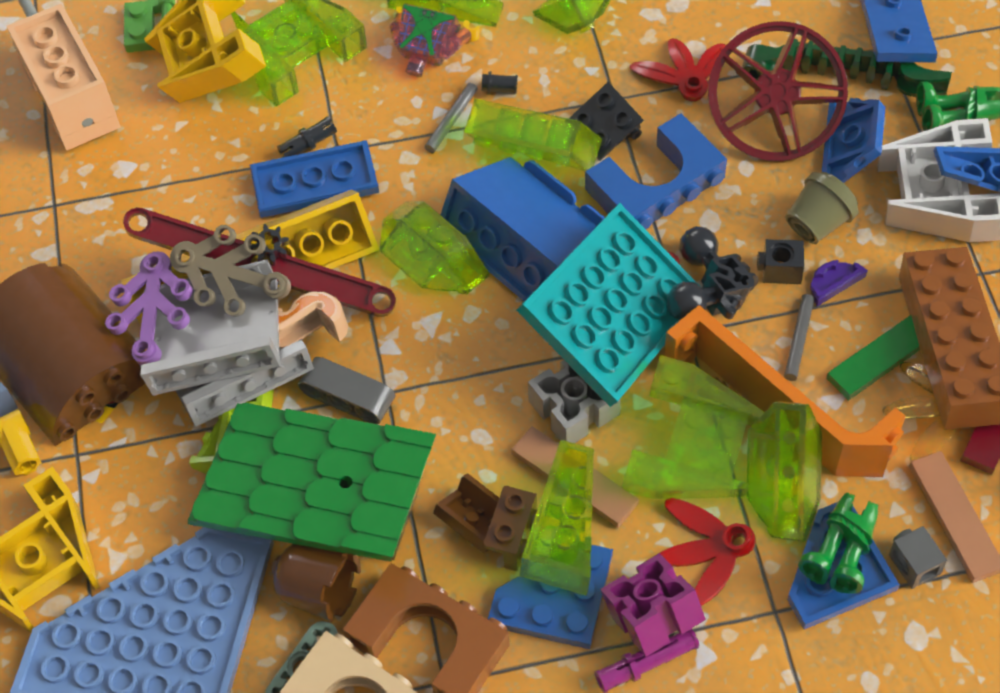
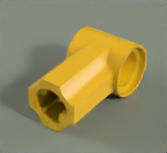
(18, 444)

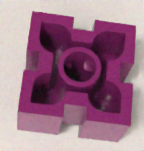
(653, 604)

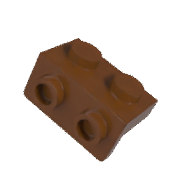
(469, 510)
(511, 525)

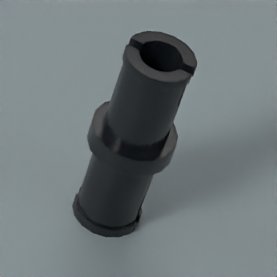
(307, 138)

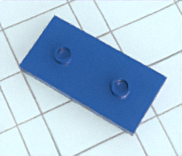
(899, 31)
(312, 177)

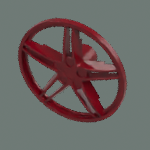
(778, 91)

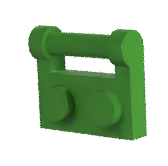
(140, 21)

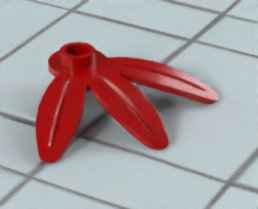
(686, 72)
(717, 546)

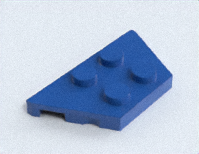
(856, 139)

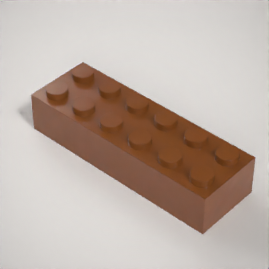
(954, 335)

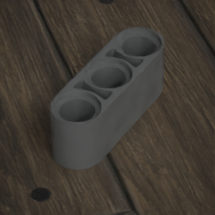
(347, 390)

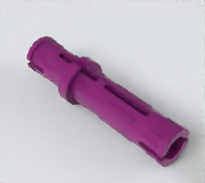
(636, 664)

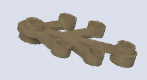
(224, 268)

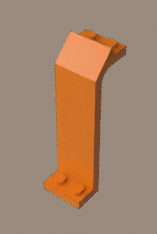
(842, 451)

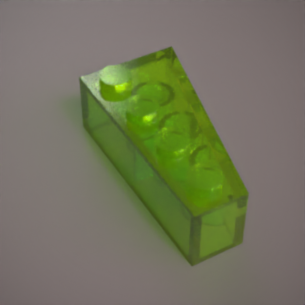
(533, 134)
(561, 532)

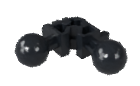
(724, 281)

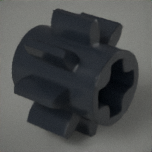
(276, 240)

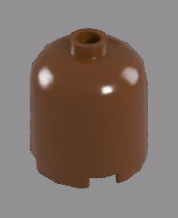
(316, 580)

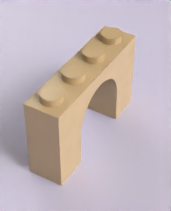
(336, 665)

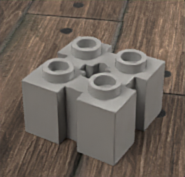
(569, 403)

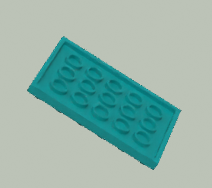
(608, 304)

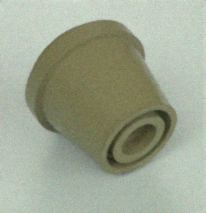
(821, 207)

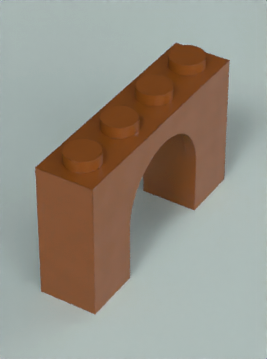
(402, 597)

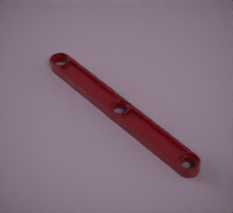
(303, 275)

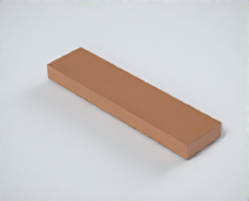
(608, 498)
(956, 516)

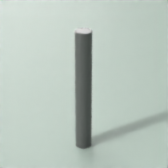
(451, 117)
(799, 337)

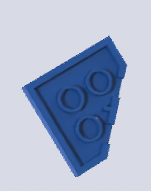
(819, 602)
(554, 612)

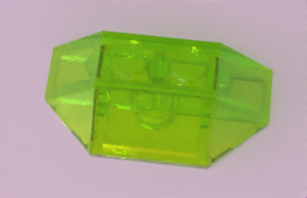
(430, 249)
(785, 469)

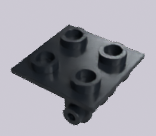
(609, 118)

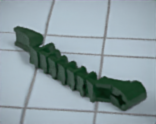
(855, 60)

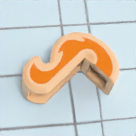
(308, 315)

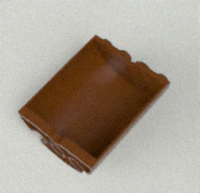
(60, 352)

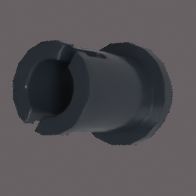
(499, 83)

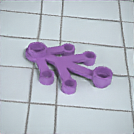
(148, 304)

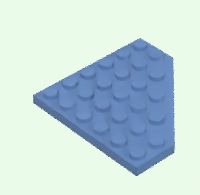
(157, 627)

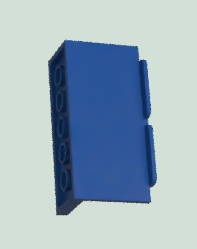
(518, 221)

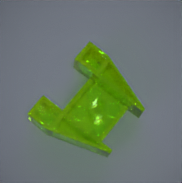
(294, 35)
(703, 439)

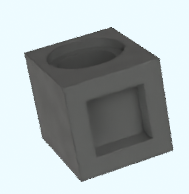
(917, 556)

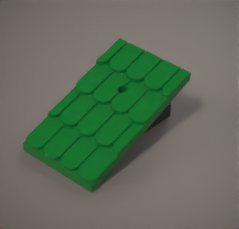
(314, 481)

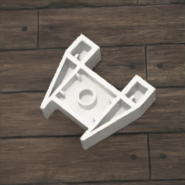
(934, 201)

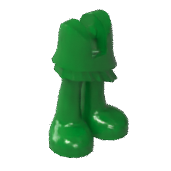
(976, 104)
(858, 535)

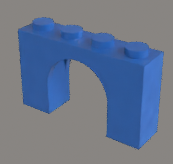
(687, 148)

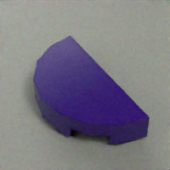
(834, 278)

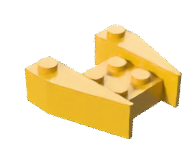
(198, 53)
(43, 549)

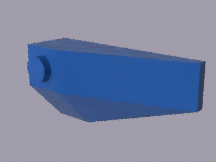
(970, 165)

